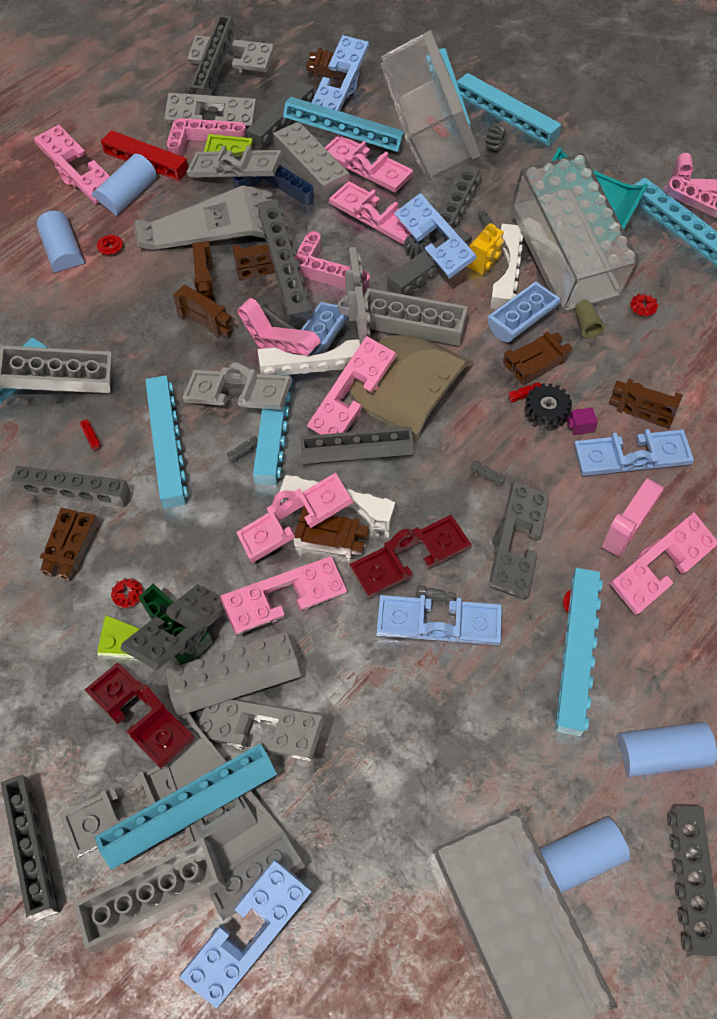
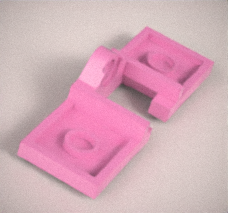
(63, 149)
(383, 171)
(356, 201)
(367, 366)
(320, 501)
(684, 544)
(313, 584)

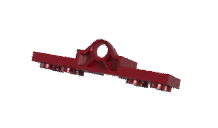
(384, 570)
(157, 732)

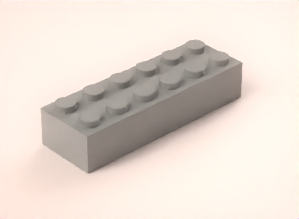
(311, 159)
(416, 316)
(55, 369)
(232, 673)
(148, 895)

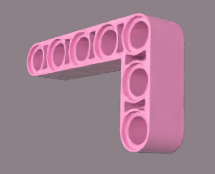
(198, 130)
(684, 168)
(696, 193)
(320, 269)
(266, 336)
(627, 524)

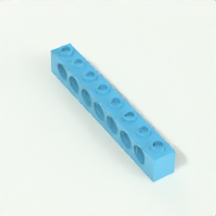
(679, 220)

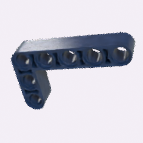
(283, 180)

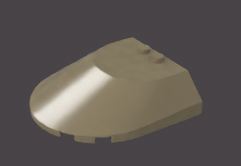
(411, 383)

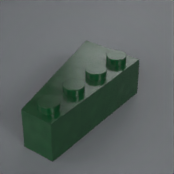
(155, 604)

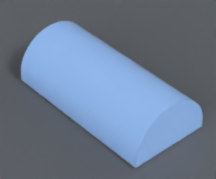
(125, 184)
(59, 241)
(522, 312)
(326, 324)
(667, 749)
(585, 854)

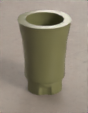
(589, 320)

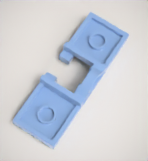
(346, 59)
(421, 219)
(606, 455)
(473, 624)
(220, 960)

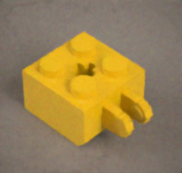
(487, 248)

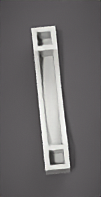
(511, 248)
(277, 362)
(374, 510)

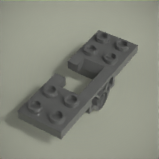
(526, 514)
(194, 610)

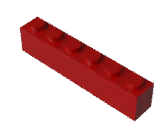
(163, 161)

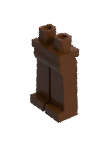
(319, 63)
(253, 261)
(202, 263)
(203, 310)
(537, 357)
(645, 403)
(331, 535)
(68, 542)

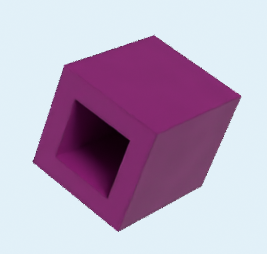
(582, 421)

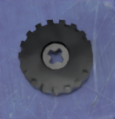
(546, 417)

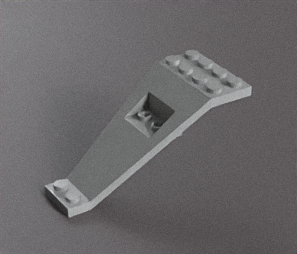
(214, 219)
(239, 831)

